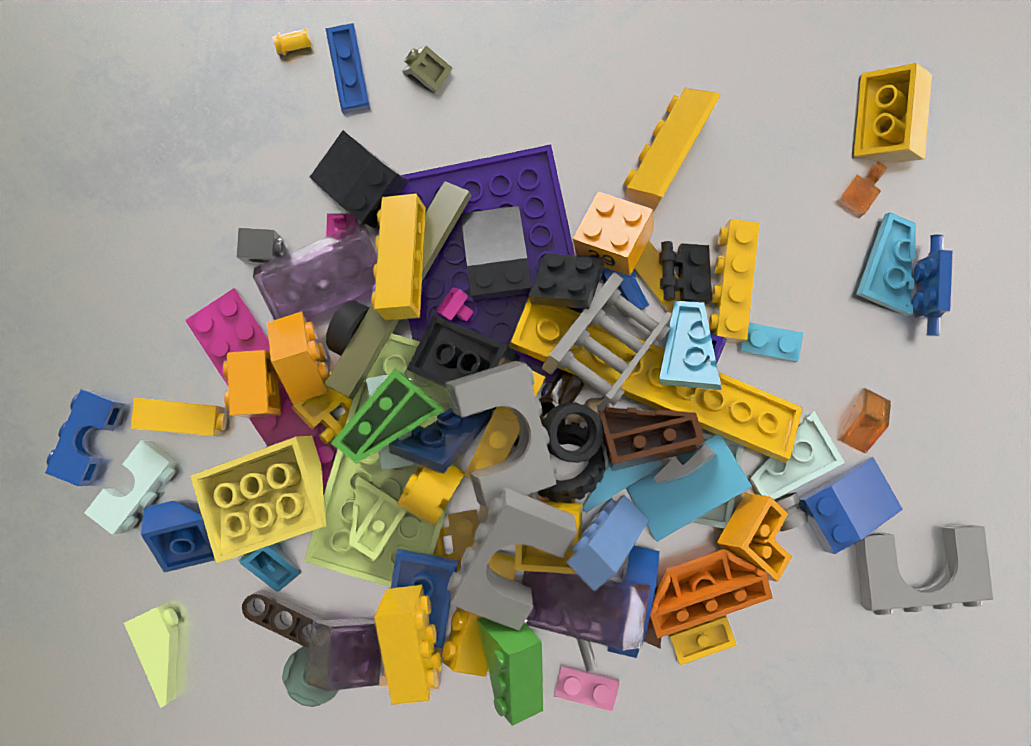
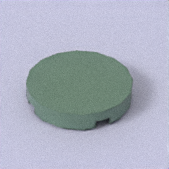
(295, 681)

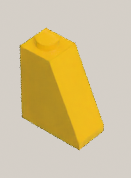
(178, 417)

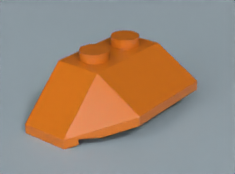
(706, 590)

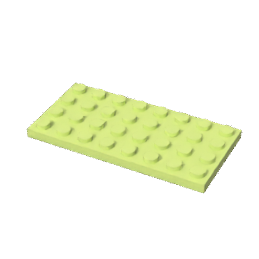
(330, 544)

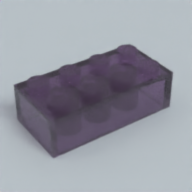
(319, 274)
(570, 607)

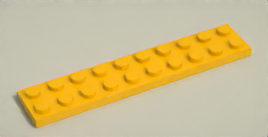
(735, 412)

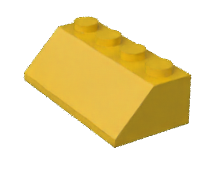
(670, 146)

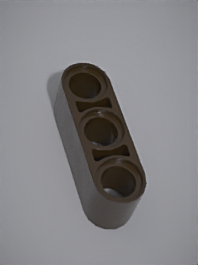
(271, 616)

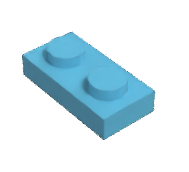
(772, 343)

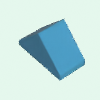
(271, 566)

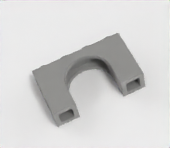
(529, 465)
(510, 521)
(963, 580)

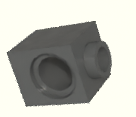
(259, 245)

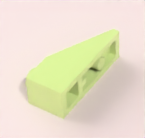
(156, 644)

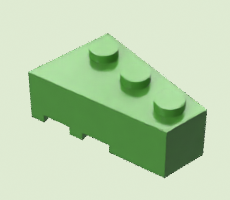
(385, 416)
(514, 669)

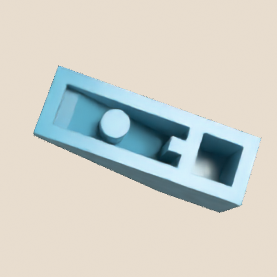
(616, 481)

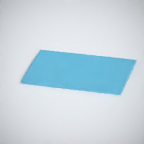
(684, 500)

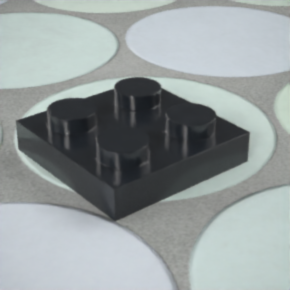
(567, 281)

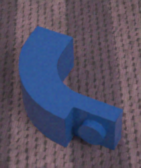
(642, 567)

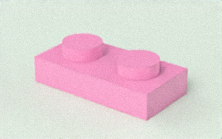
(586, 687)

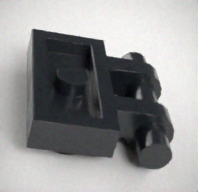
(694, 272)

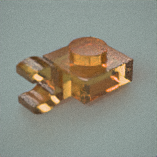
(861, 191)

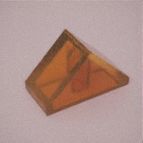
(867, 421)

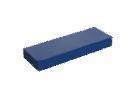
(348, 68)

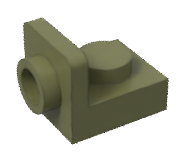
(426, 67)

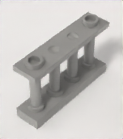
(579, 336)

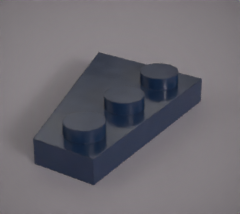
(441, 441)

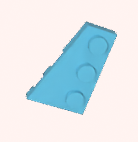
(889, 267)
(689, 349)

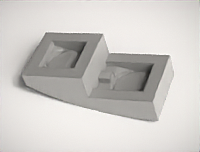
(677, 469)

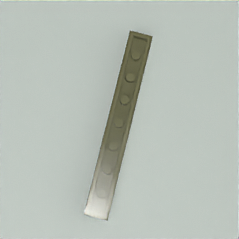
(374, 330)

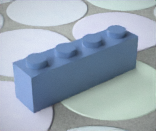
(607, 541)

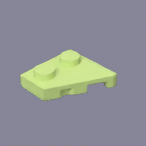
(374, 518)

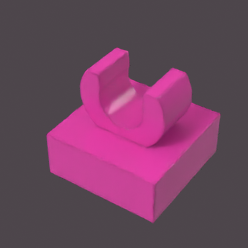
(338, 222)
(453, 305)

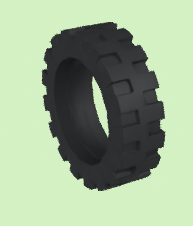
(584, 482)

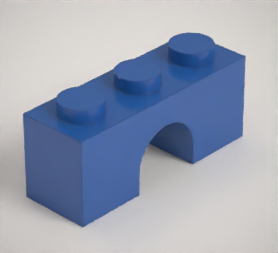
(70, 458)

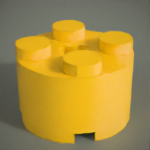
(429, 492)

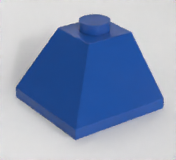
(175, 536)

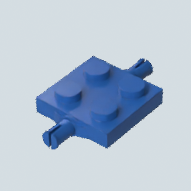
(933, 285)

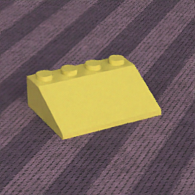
(261, 498)

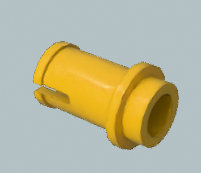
(291, 41)

